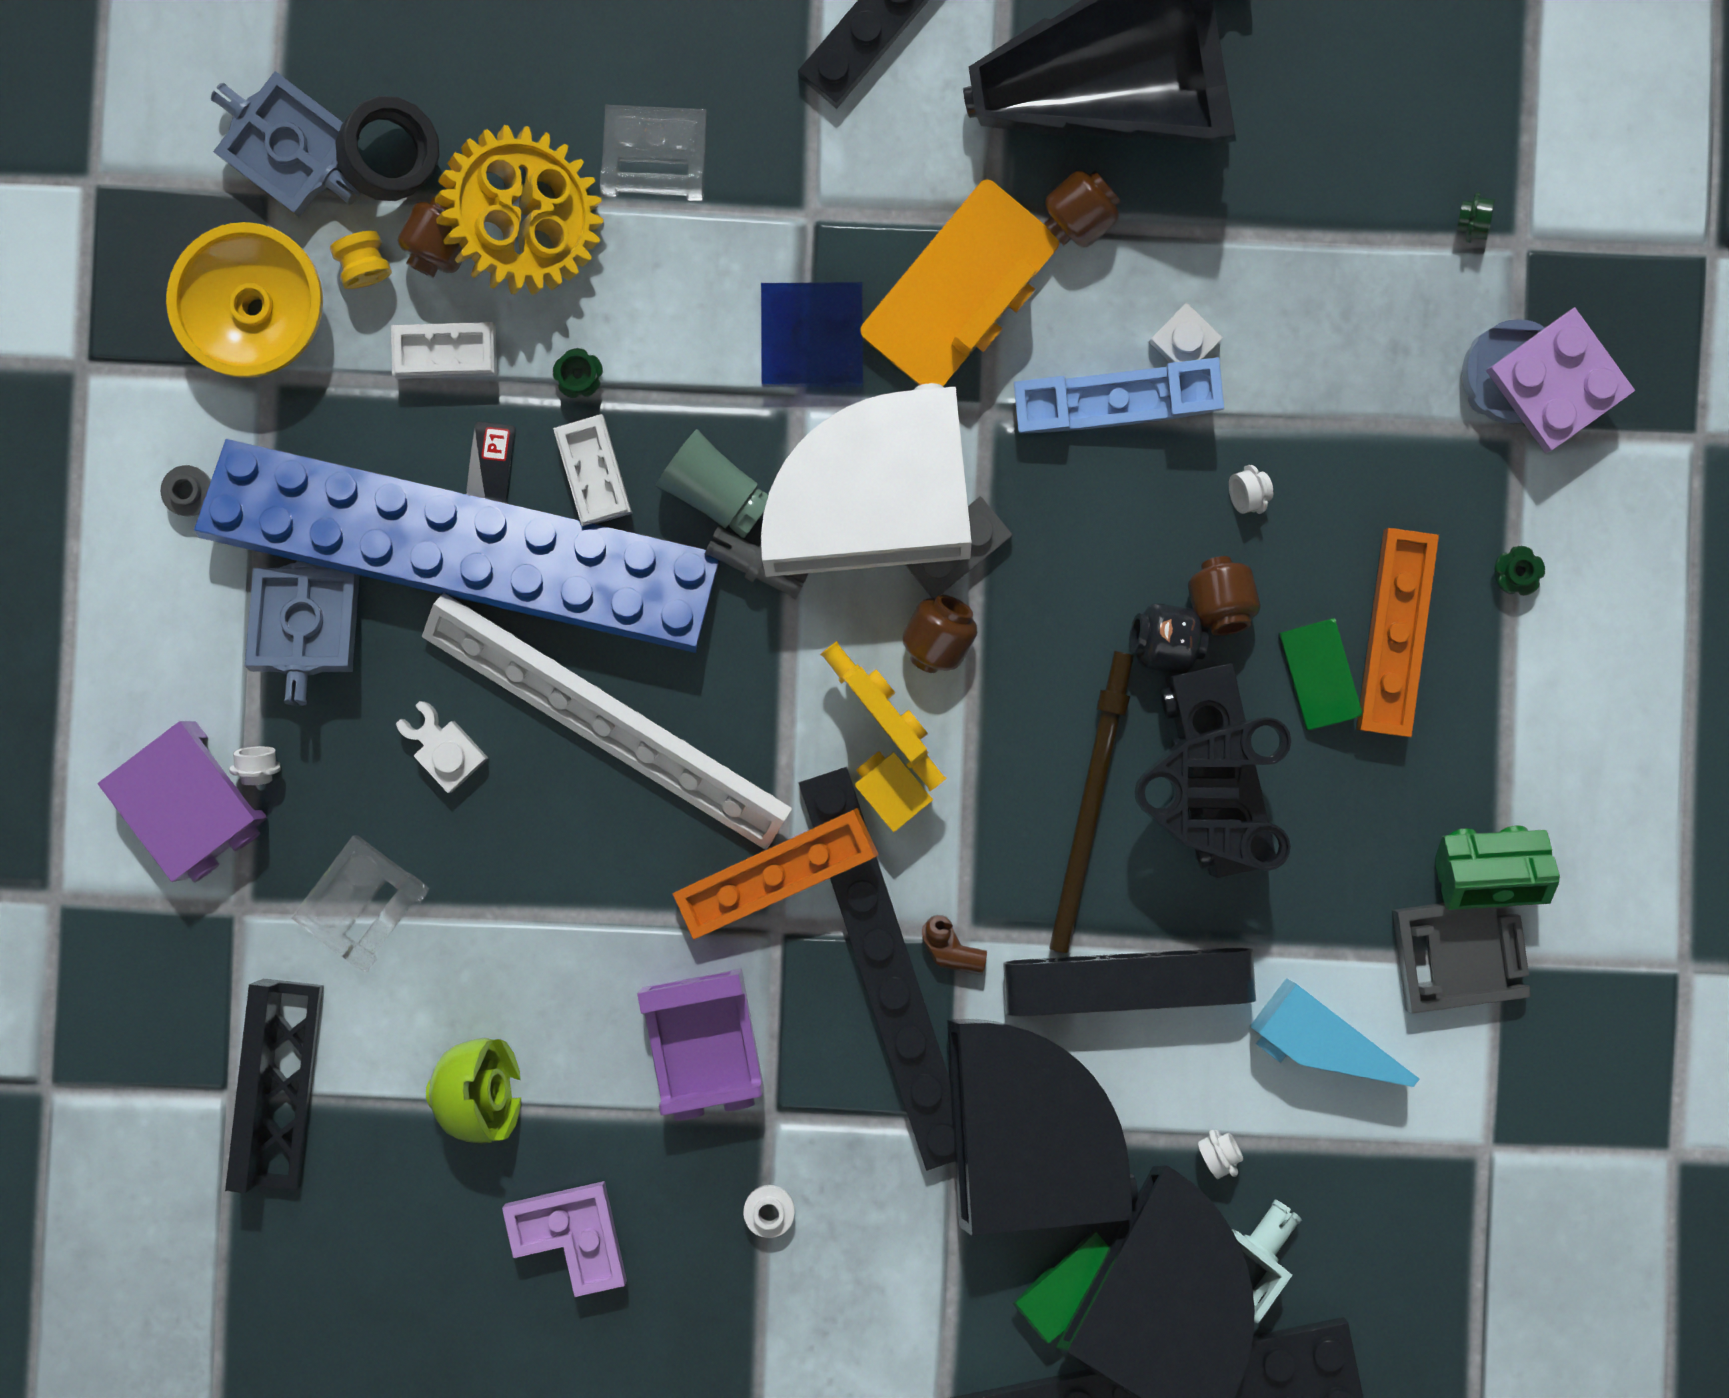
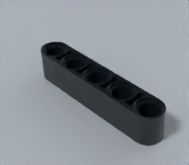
(1129, 981)

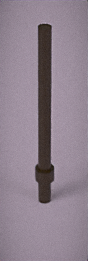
(1112, 704)

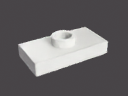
(444, 350)
(592, 470)

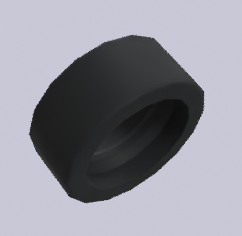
(413, 122)

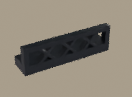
(255, 1083)

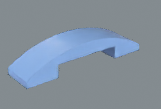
(1119, 397)

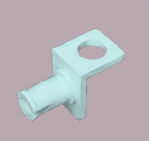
(1263, 1247)

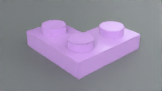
(580, 1223)

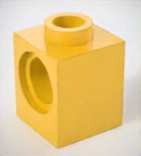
(891, 789)

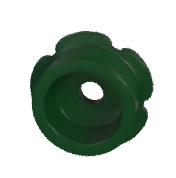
(1476, 217)
(564, 373)
(1506, 574)

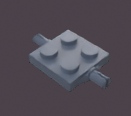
(283, 143)
(301, 623)

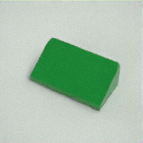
(1320, 674)

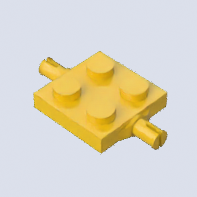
(902, 729)

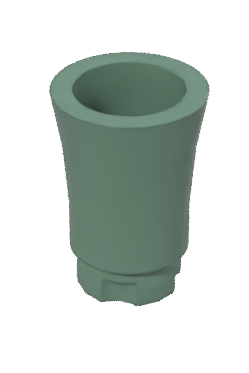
(713, 485)

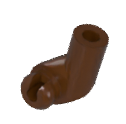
(947, 950)

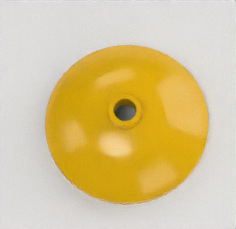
(220, 279)

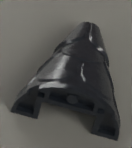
(1110, 74)

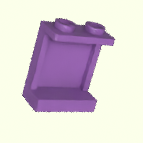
(182, 803)
(702, 1044)

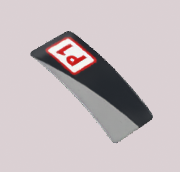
(490, 461)

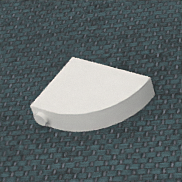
(872, 489)

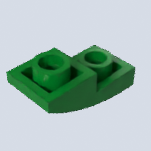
(1058, 1291)

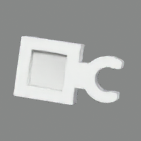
(446, 752)

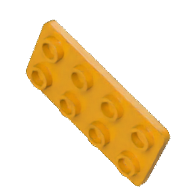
(961, 286)

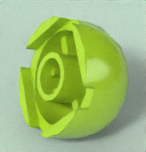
(473, 1091)

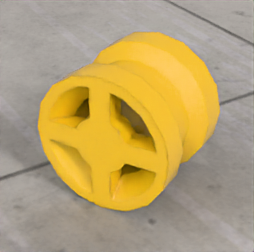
(360, 259)

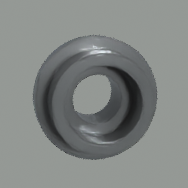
(170, 485)

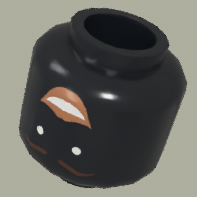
(1168, 638)

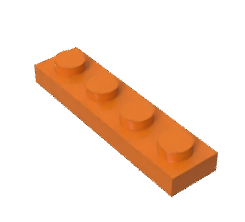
(1397, 632)
(775, 873)

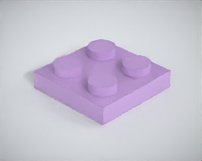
(1560, 380)

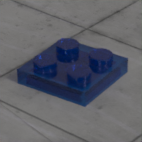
(811, 334)

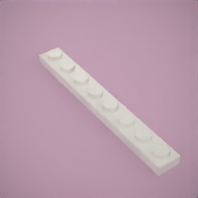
(605, 721)

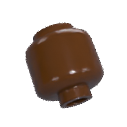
(1082, 209)
(424, 239)
(1224, 596)
(940, 633)

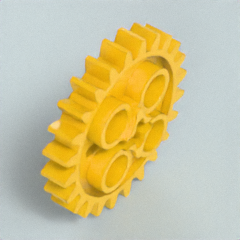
(476, 201)

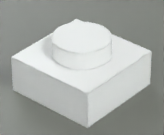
(1185, 337)

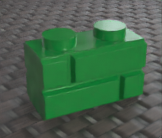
(1496, 868)

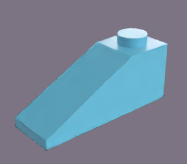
(1318, 1038)

